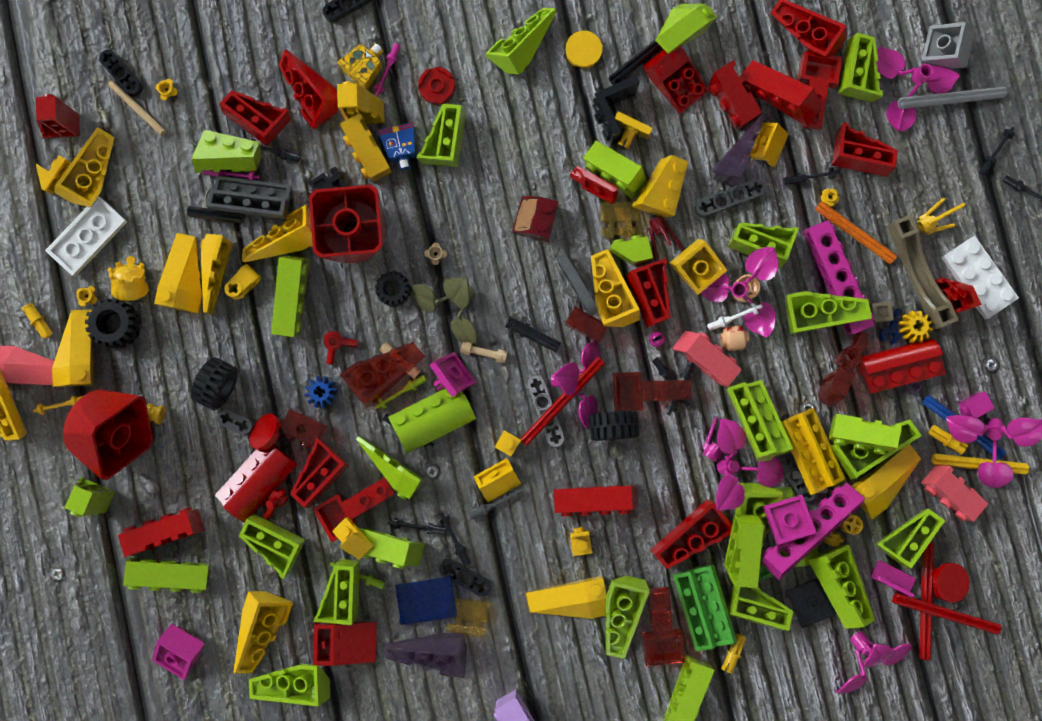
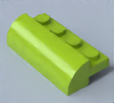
(431, 419)
(759, 420)

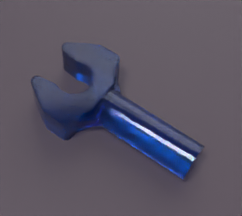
(892, 329)

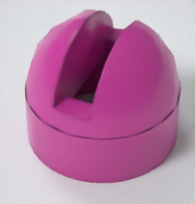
(658, 343)

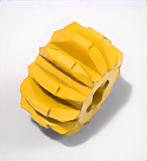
(922, 323)

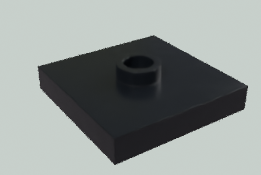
(810, 603)

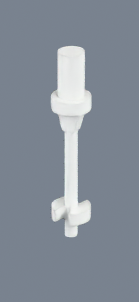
(723, 321)

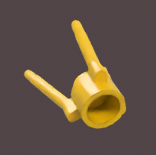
(928, 224)

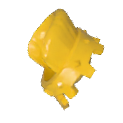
(128, 280)

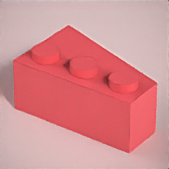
(708, 357)
(954, 493)

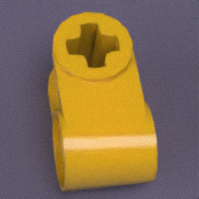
(244, 281)

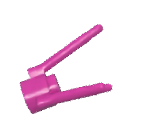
(712, 451)

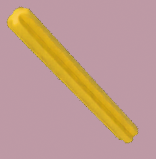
(974, 463)

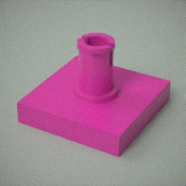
(452, 374)
(789, 519)

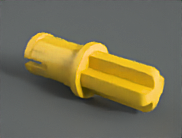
(37, 320)
(947, 439)
(734, 654)

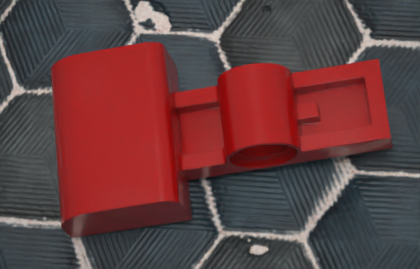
(820, 74)
(335, 509)

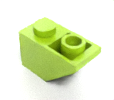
(633, 251)

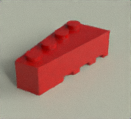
(782, 92)
(596, 499)
(161, 532)

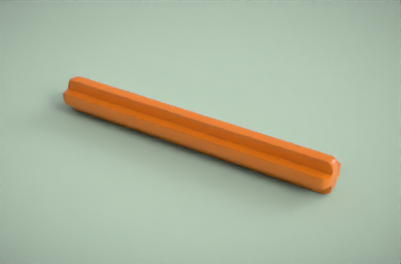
(856, 232)

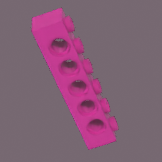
(829, 271)
(851, 502)

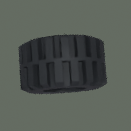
(99, 317)
(214, 383)
(614, 425)

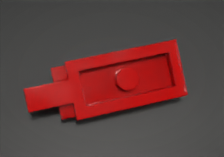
(595, 184)

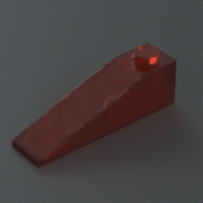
(377, 375)

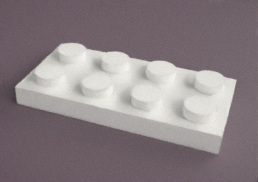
(86, 236)
(974, 267)

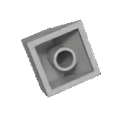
(948, 45)

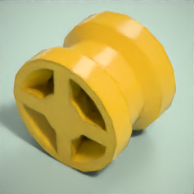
(156, 414)
(855, 525)

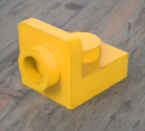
(580, 541)

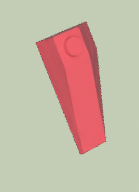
(25, 367)

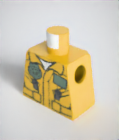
(362, 64)

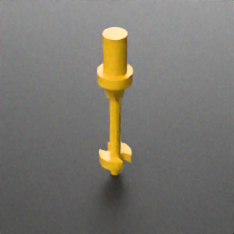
(41, 409)

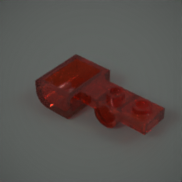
(837, 383)
(631, 392)
(664, 643)

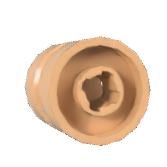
(754, 288)

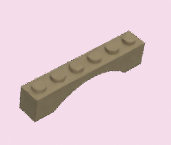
(908, 245)

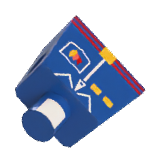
(399, 144)

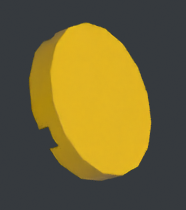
(583, 49)

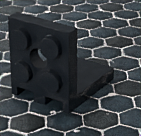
(609, 97)

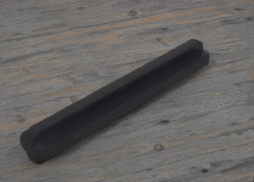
(634, 62)

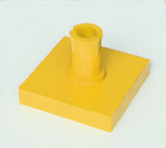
(631, 128)

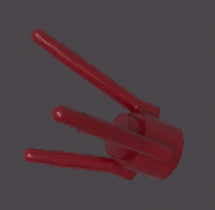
(660, 226)

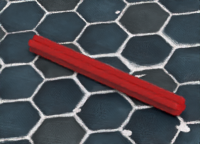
(561, 402)
(946, 613)
(925, 638)

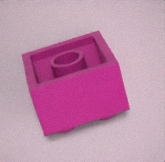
(177, 651)

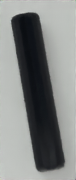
(205, 213)

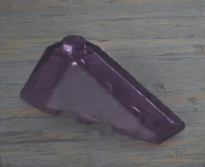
(734, 162)
(438, 651)

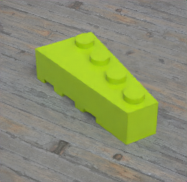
(857, 461)
(165, 575)
(689, 690)

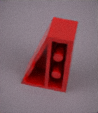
(56, 118)
(860, 153)
(650, 292)

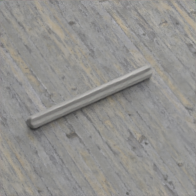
(952, 97)

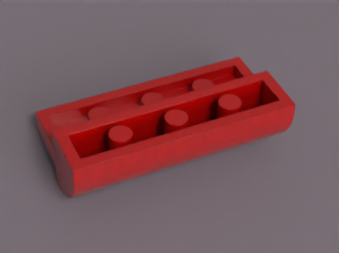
(902, 365)
(255, 481)

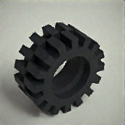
(385, 280)

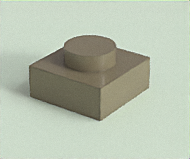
(882, 311)

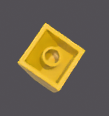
(698, 266)

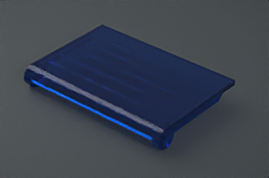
(426, 600)

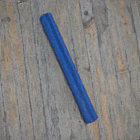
(943, 412)

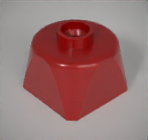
(335, 208)
(108, 431)

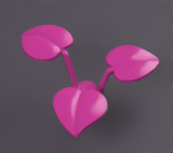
(938, 79)
(762, 264)
(567, 379)
(1023, 430)
(729, 492)
(878, 654)

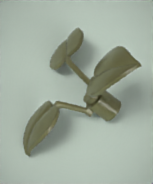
(460, 293)

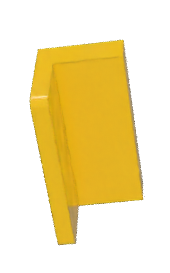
(769, 143)
(497, 480)

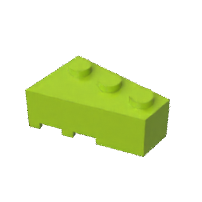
(445, 139)
(225, 152)
(864, 434)
(911, 538)
(273, 543)
(341, 594)
(759, 608)

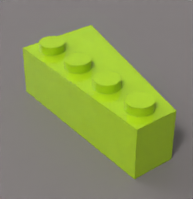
(290, 295)
(843, 585)

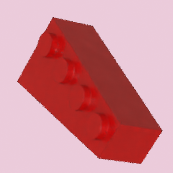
(692, 535)

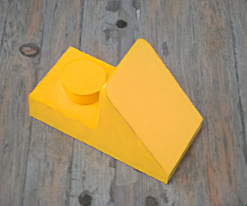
(49, 178)
(352, 539)

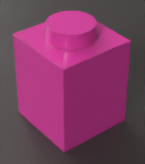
(976, 405)

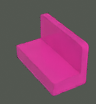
(893, 578)

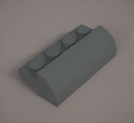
(250, 197)

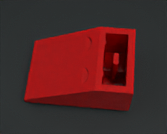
(676, 78)
(344, 643)

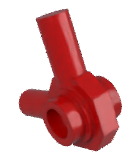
(333, 341)
(277, 498)

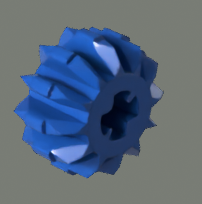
(318, 399)

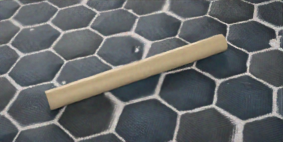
(136, 107)

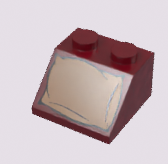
(535, 217)

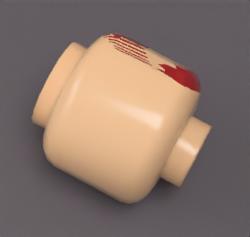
(734, 338)

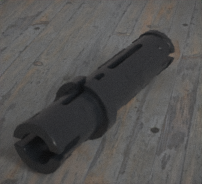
(532, 334)

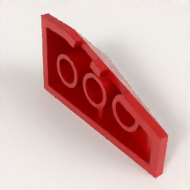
(812, 29)
(312, 91)
(959, 294)

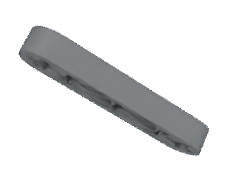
(540, 411)

